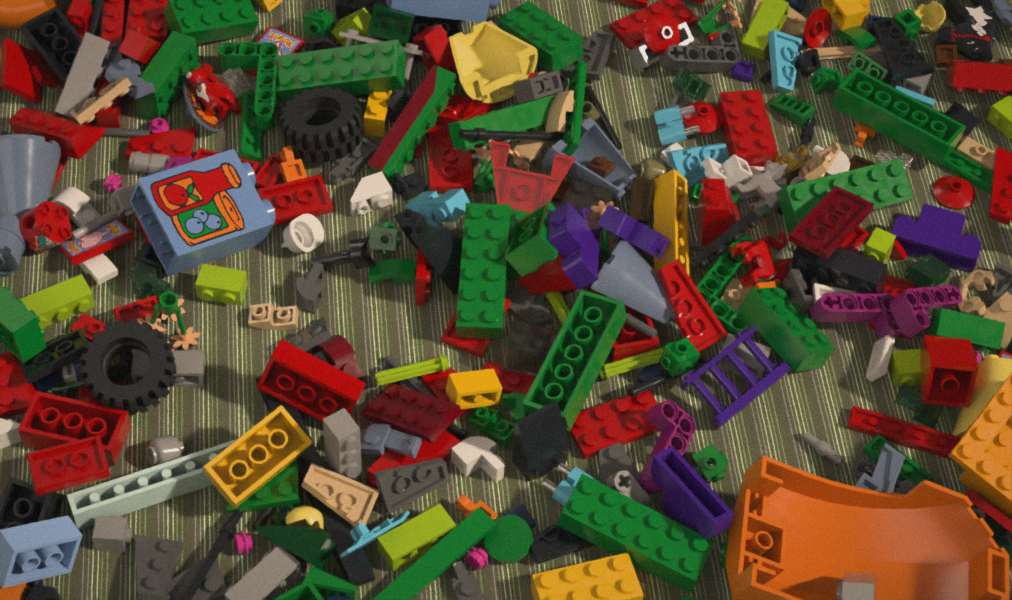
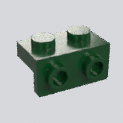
(390, 24)

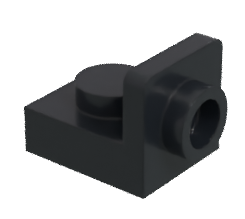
(409, 186)

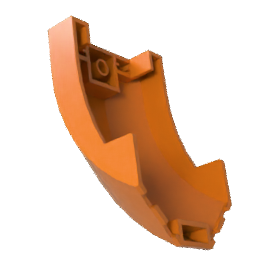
(803, 532)

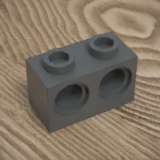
(537, 86)

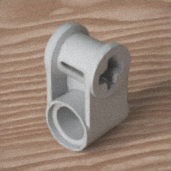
(628, 487)

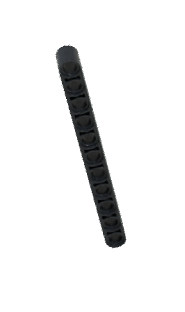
(355, 565)

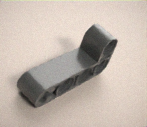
(718, 57)

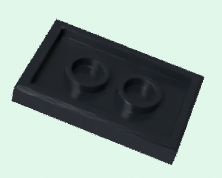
(55, 356)

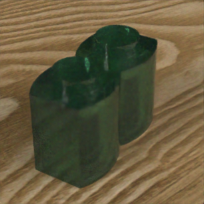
(928, 271)

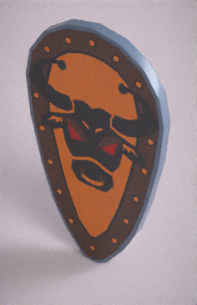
(196, 109)

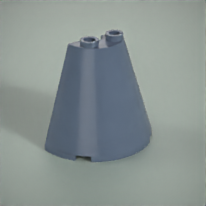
(592, 144)
(26, 171)
(634, 282)

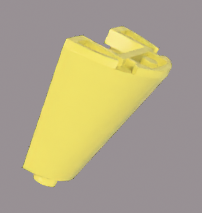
(491, 61)
(990, 377)

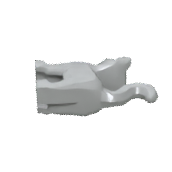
(764, 186)

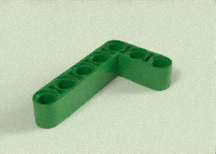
(264, 59)
(716, 281)

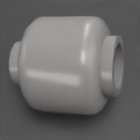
(164, 450)

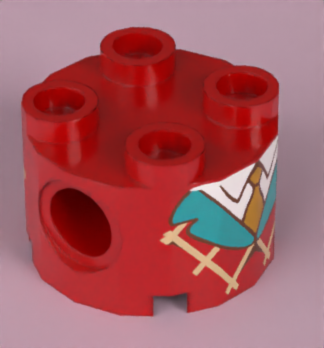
(45, 226)

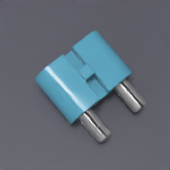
(671, 124)
(563, 491)

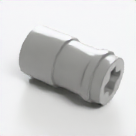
(148, 163)

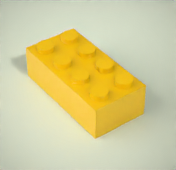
(257, 457)
(593, 580)

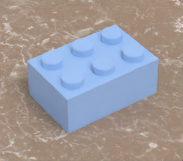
(38, 550)

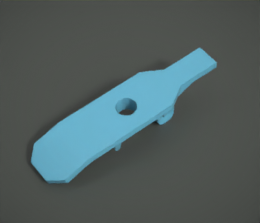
(363, 536)

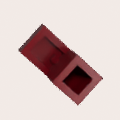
(340, 355)

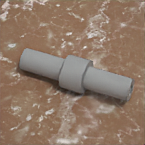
(823, 448)

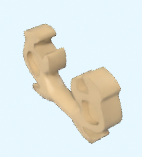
(979, 279)

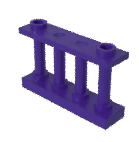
(739, 399)

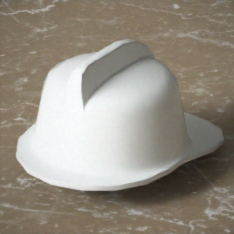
(303, 234)

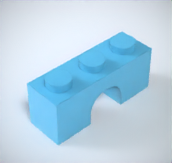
(440, 208)

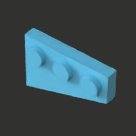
(782, 59)
(689, 160)

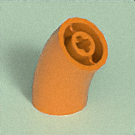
(18, 12)

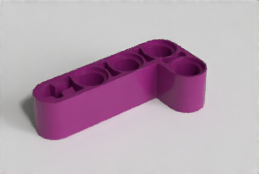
(915, 304)
(857, 308)
(675, 430)

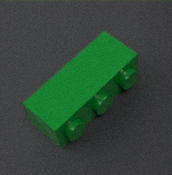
(982, 332)

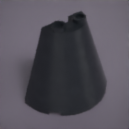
(438, 243)

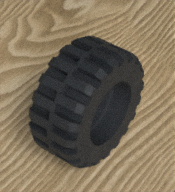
(304, 130)
(119, 339)

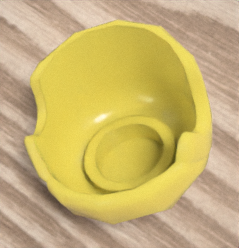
(932, 16)
(305, 517)

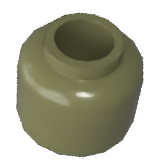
(651, 168)

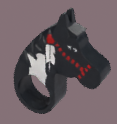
(973, 30)

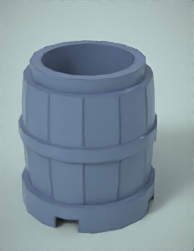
(11, 244)

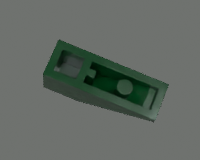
(302, 541)

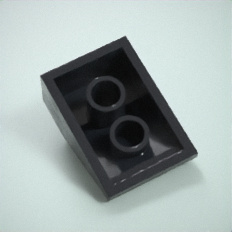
(540, 442)
(22, 506)

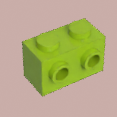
(358, 21)

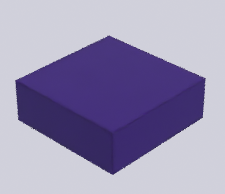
(743, 71)

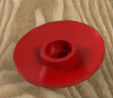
(817, 28)
(654, 33)
(706, 116)
(954, 192)

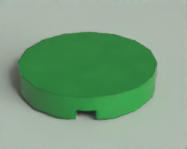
(509, 539)

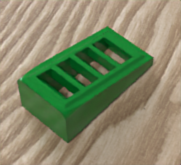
(802, 111)
(330, 585)

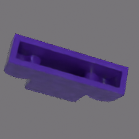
(634, 232)
(939, 234)
(577, 240)
(688, 496)

